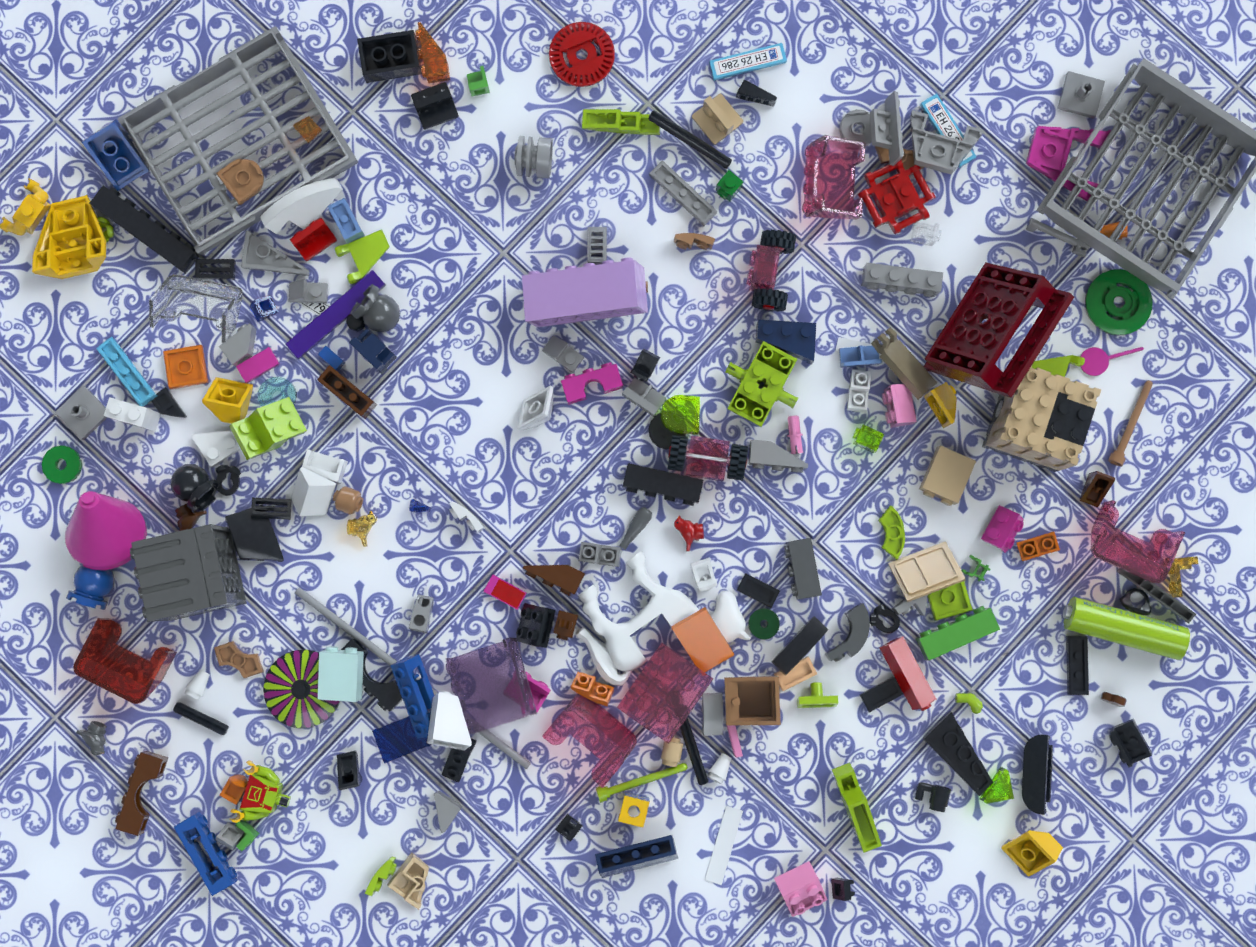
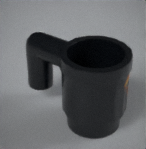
(938, 798)

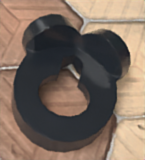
(235, 473)
(875, 621)

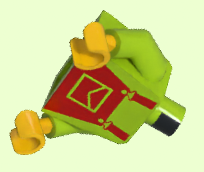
(261, 794)

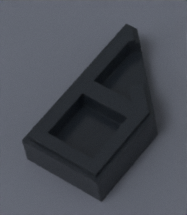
(167, 404)

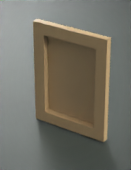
(926, 571)

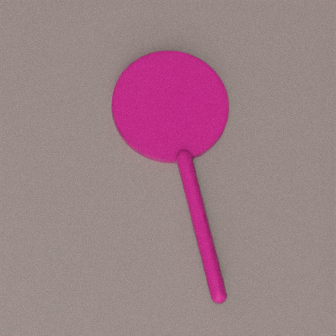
(1097, 360)

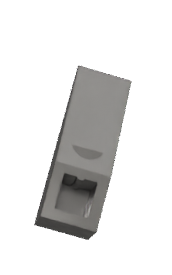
(769, 454)

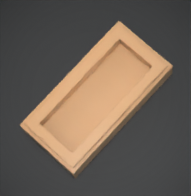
(800, 673)

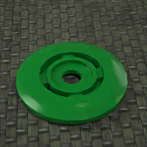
(1101, 298)

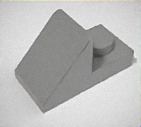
(306, 292)
(563, 354)
(905, 607)

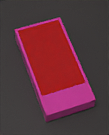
(505, 592)

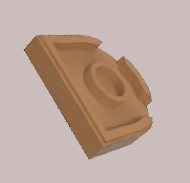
(242, 179)

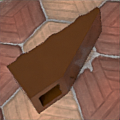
(560, 575)

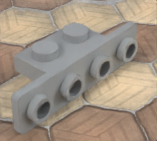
(887, 128)

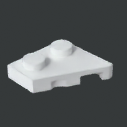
(216, 446)

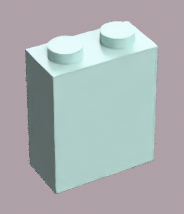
(340, 674)

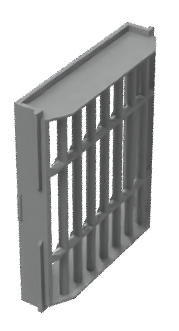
(225, 69)
(1198, 111)

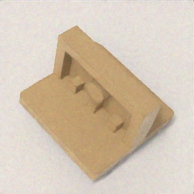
(717, 118)

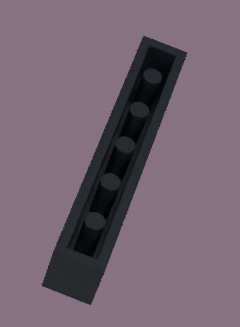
(144, 229)

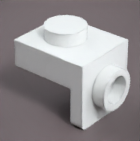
(704, 575)

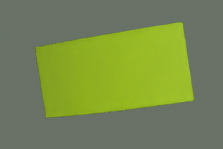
(384, 872)

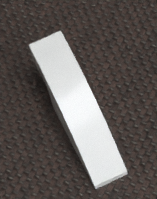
(301, 205)

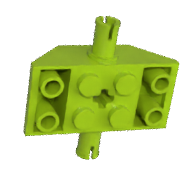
(773, 369)

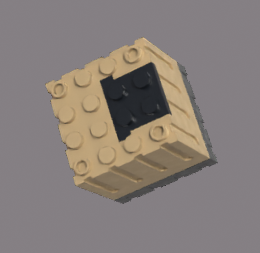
(1043, 420)

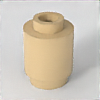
(672, 752)

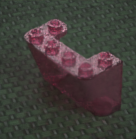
(832, 178)

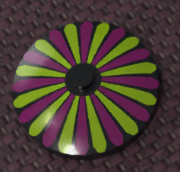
(293, 690)

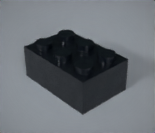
(389, 56)

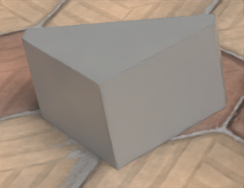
(446, 810)

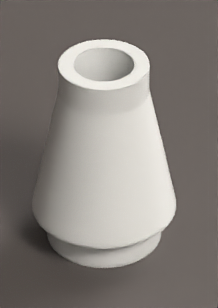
(197, 685)
(719, 770)

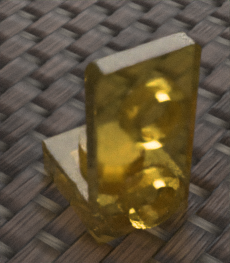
(1175, 586)

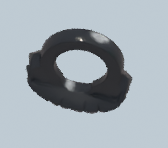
(1126, 602)

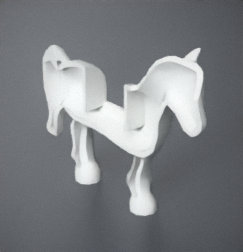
(620, 650)

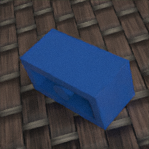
(331, 358)

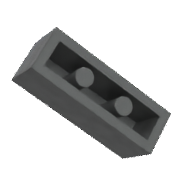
(802, 568)

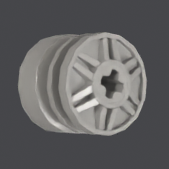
(534, 157)

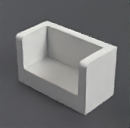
(325, 466)

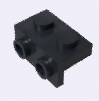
(1129, 742)

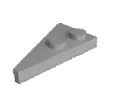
(262, 256)

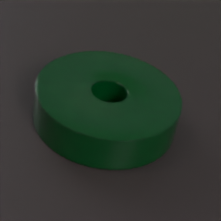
(772, 623)

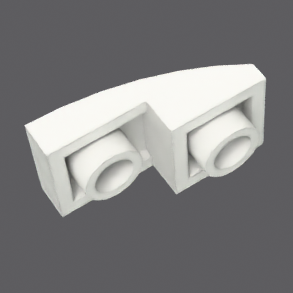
(859, 390)
(460, 512)

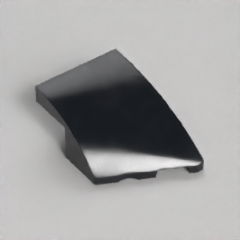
(253, 537)

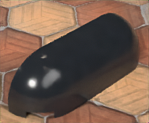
(1037, 773)

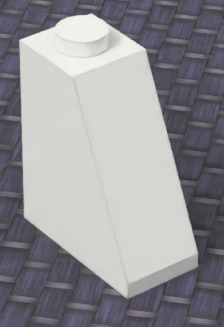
(447, 723)

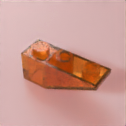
(435, 61)

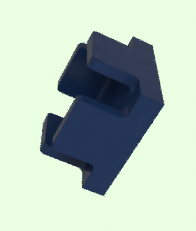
(373, 350)

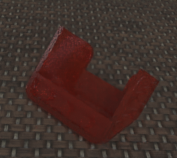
(118, 668)

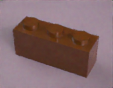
(347, 392)

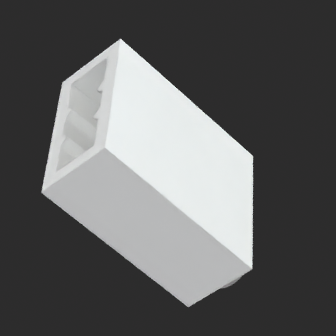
(132, 414)

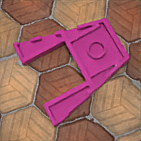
(1051, 150)

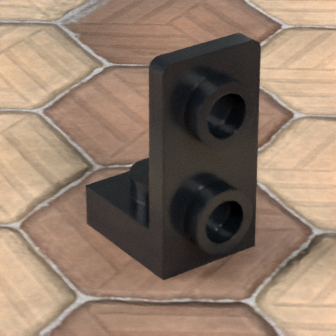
(457, 762)

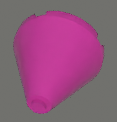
(103, 531)

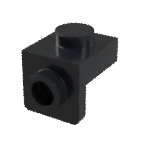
(645, 365)

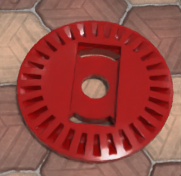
(578, 37)

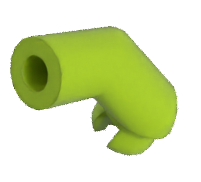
(975, 704)

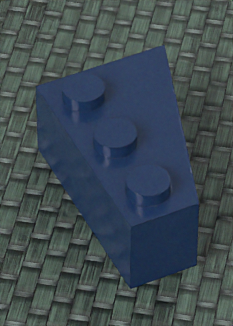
(790, 337)

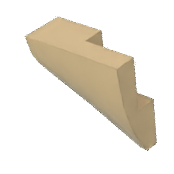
(410, 880)

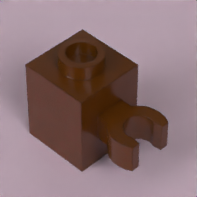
(565, 625)

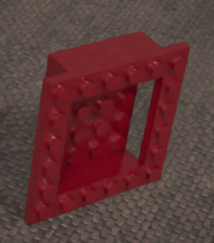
(971, 348)

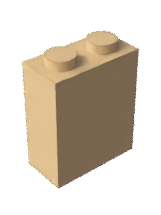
(947, 475)

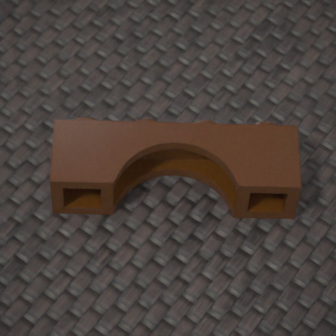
(133, 816)

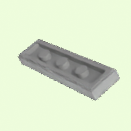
(683, 193)

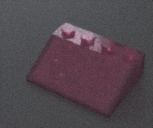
(665, 693)

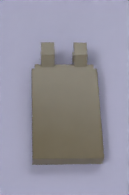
(904, 364)

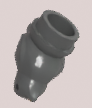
(94, 737)

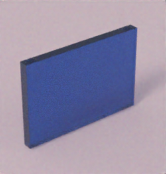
(398, 740)

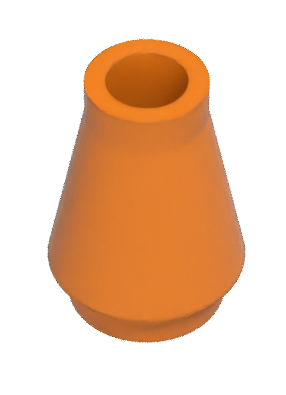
(1108, 229)

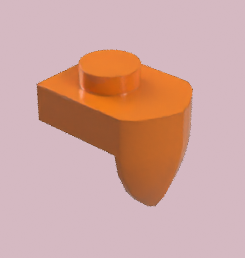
(234, 788)

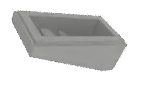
(597, 260)

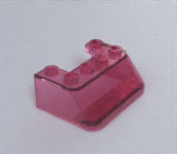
(1143, 559)
(597, 732)

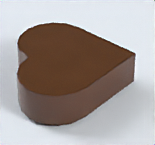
(1113, 699)

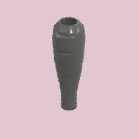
(638, 523)

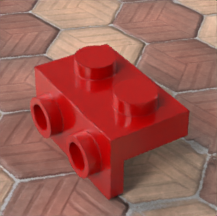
(313, 239)

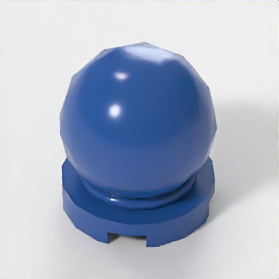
(91, 587)

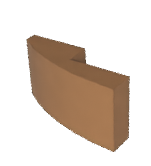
(686, 240)

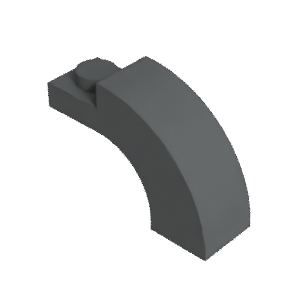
(858, 633)

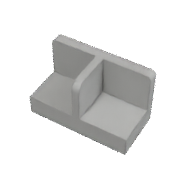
(644, 396)

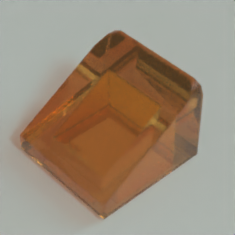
(307, 129)

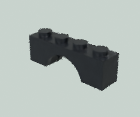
(386, 693)

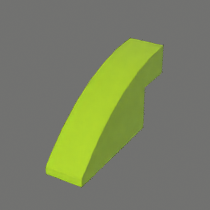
(856, 807)

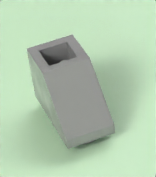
(241, 345)

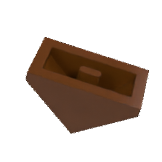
(1096, 488)

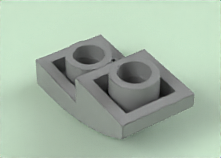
(600, 554)
(712, 714)

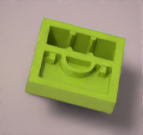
(267, 428)

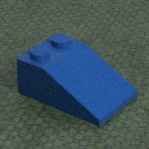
(116, 155)

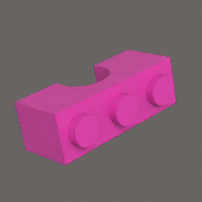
(575, 386)

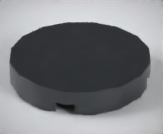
(660, 434)

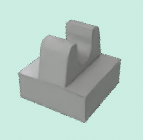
(230, 836)

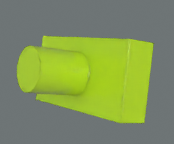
(817, 699)

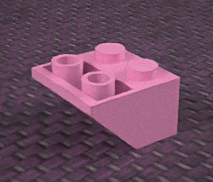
(899, 405)
(800, 889)

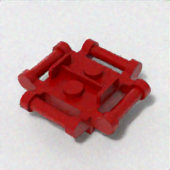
(896, 196)

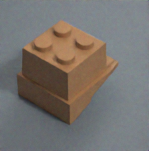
(752, 700)

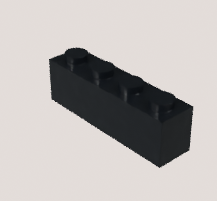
(662, 483)

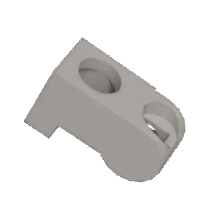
(421, 614)

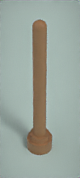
(1118, 457)

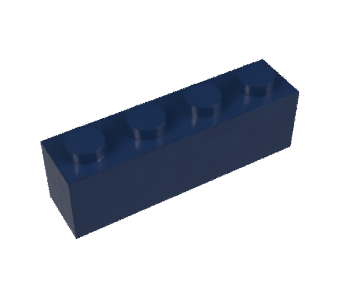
(636, 856)

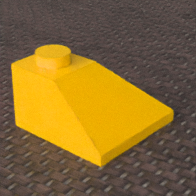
(228, 399)
(943, 403)
(1033, 851)

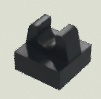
(569, 827)
(841, 889)

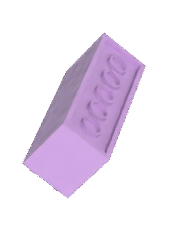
(584, 293)

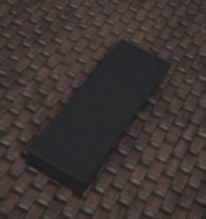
(1077, 665)

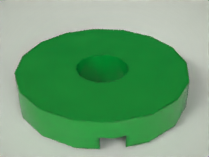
(51, 460)

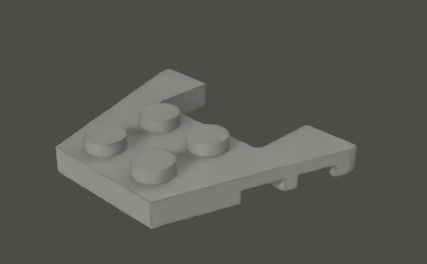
(940, 151)

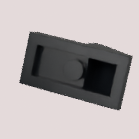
(348, 770)

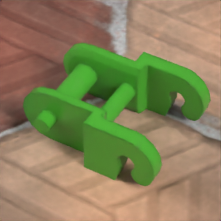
(985, 568)

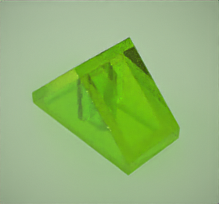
(1000, 788)

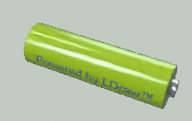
(1126, 628)

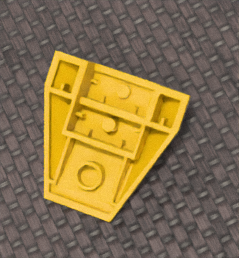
(70, 241)

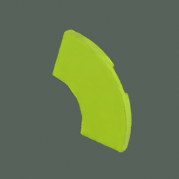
(894, 532)

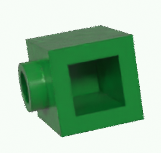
(729, 186)

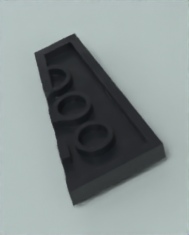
(953, 747)

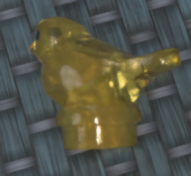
(361, 526)

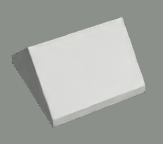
(312, 493)

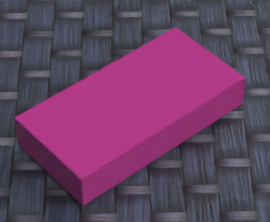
(258, 365)

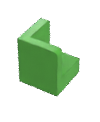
(478, 82)
(249, 834)

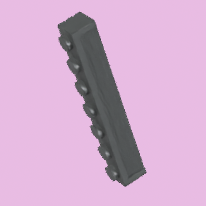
(1160, 595)

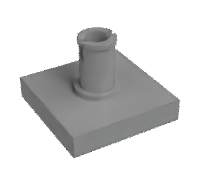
(1081, 94)
(82, 412)

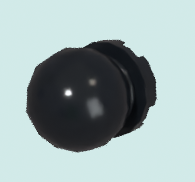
(194, 486)

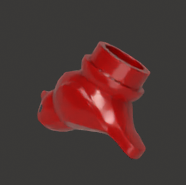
(689, 531)

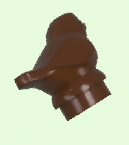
(187, 518)

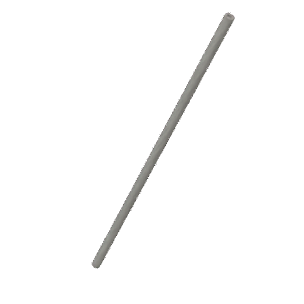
(389, 660)

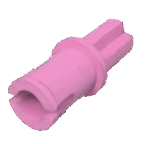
(795, 434)

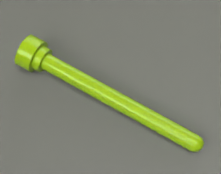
(605, 792)

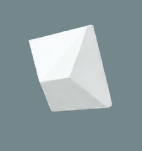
(536, 409)

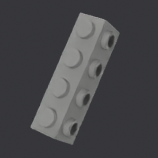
(902, 279)

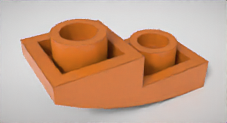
(1038, 546)
(592, 690)

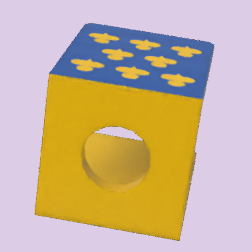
(632, 799)

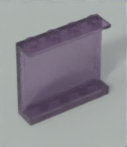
(491, 685)

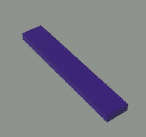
(332, 316)

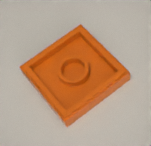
(185, 367)

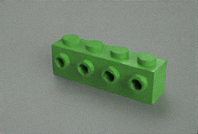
(958, 633)

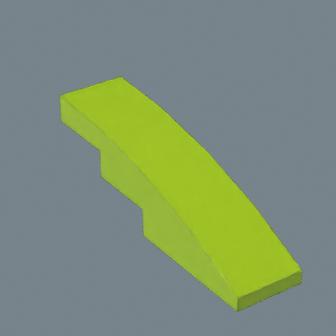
(618, 122)

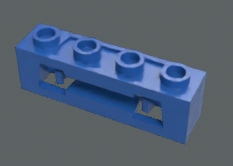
(415, 693)
(221, 877)

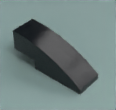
(799, 645)

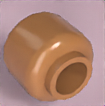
(348, 500)

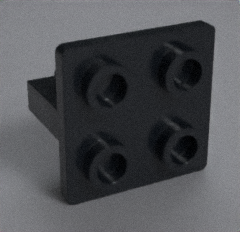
(434, 105)
(535, 625)

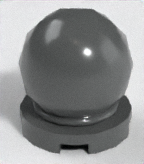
(378, 311)

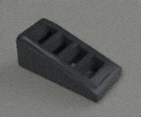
(755, 94)

